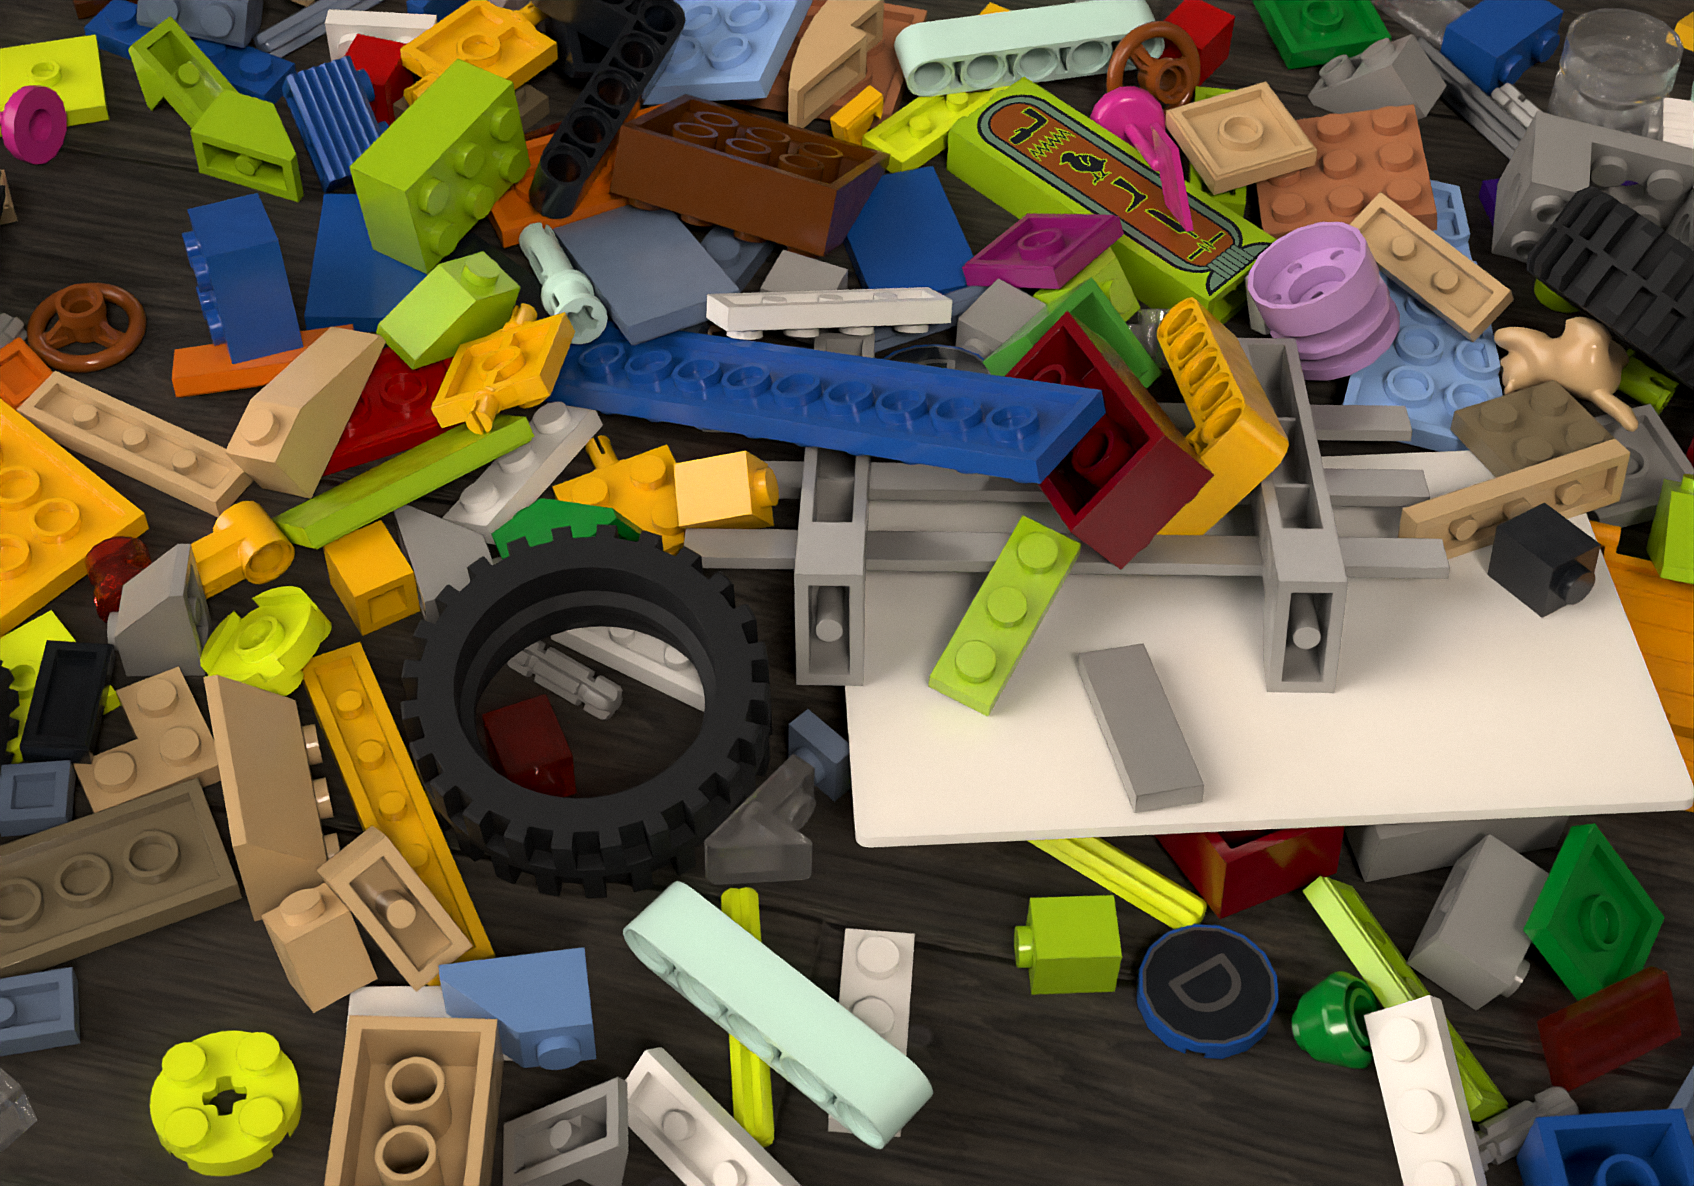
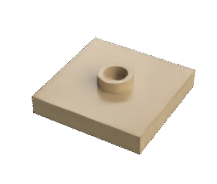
(1240, 138)

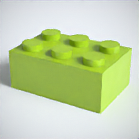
(441, 166)

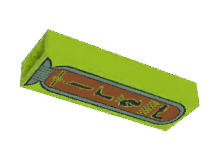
(1051, 159)

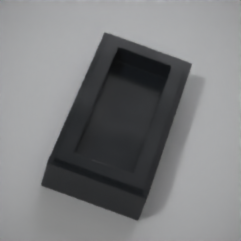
(68, 702)

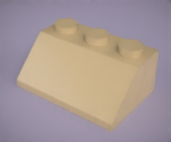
(270, 791)

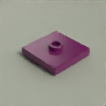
(1043, 250)

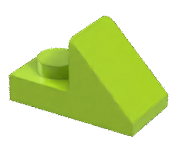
(176, 71)

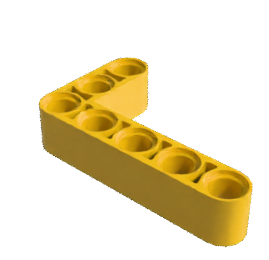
(1231, 413)

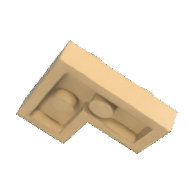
(168, 746)

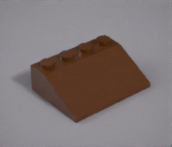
(746, 174)

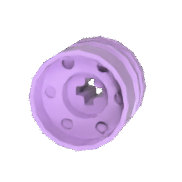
(1328, 296)

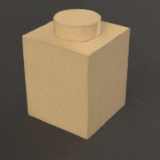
(319, 946)

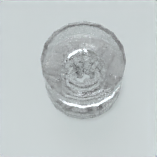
(1615, 69)

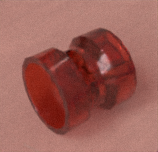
(111, 566)

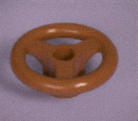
(1164, 78)
(84, 320)

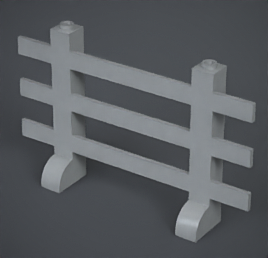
(1291, 514)

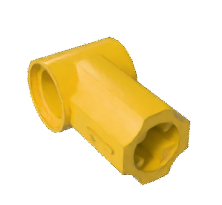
(240, 548)

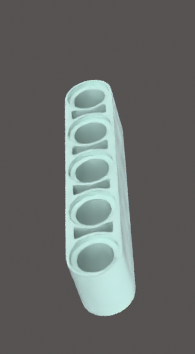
(1015, 44)
(779, 1014)

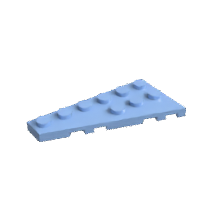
(1430, 362)

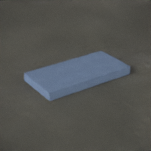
(644, 269)

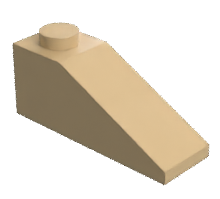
(303, 412)

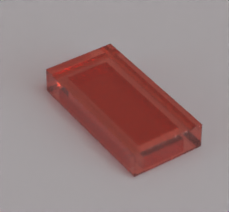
(1609, 1028)

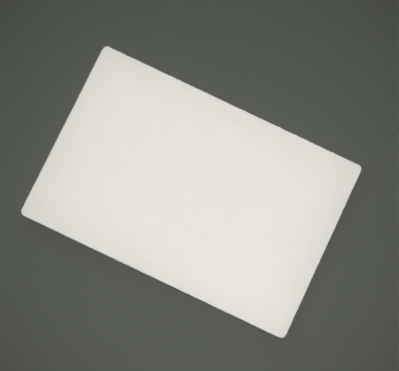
(1438, 713)

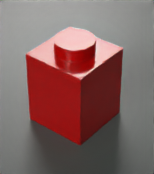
(1208, 28)
(384, 67)

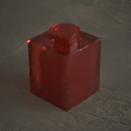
(530, 747)

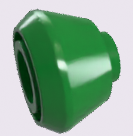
(1333, 1023)

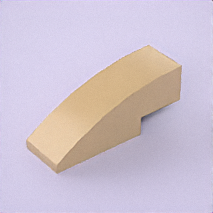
(832, 56)

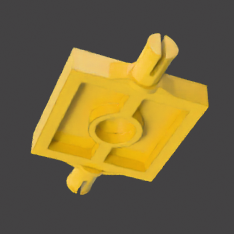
(482, 36)
(504, 370)
(634, 487)

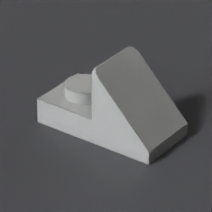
(570, 1140)

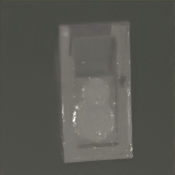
(762, 834)

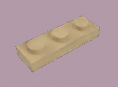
(1431, 268)

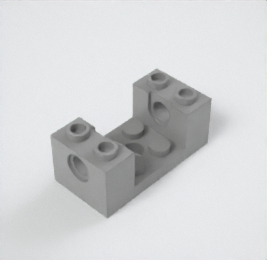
(1569, 155)

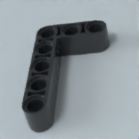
(640, 46)

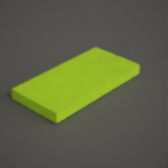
(400, 481)

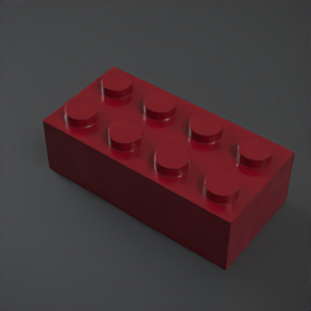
(1131, 464)

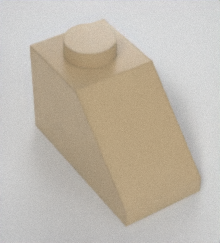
(394, 907)

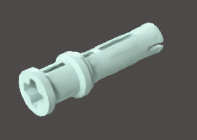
(562, 286)

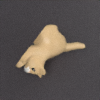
(1580, 360)

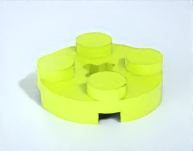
(269, 642)
(217, 1063)

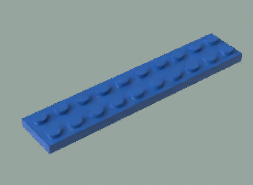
(833, 401)

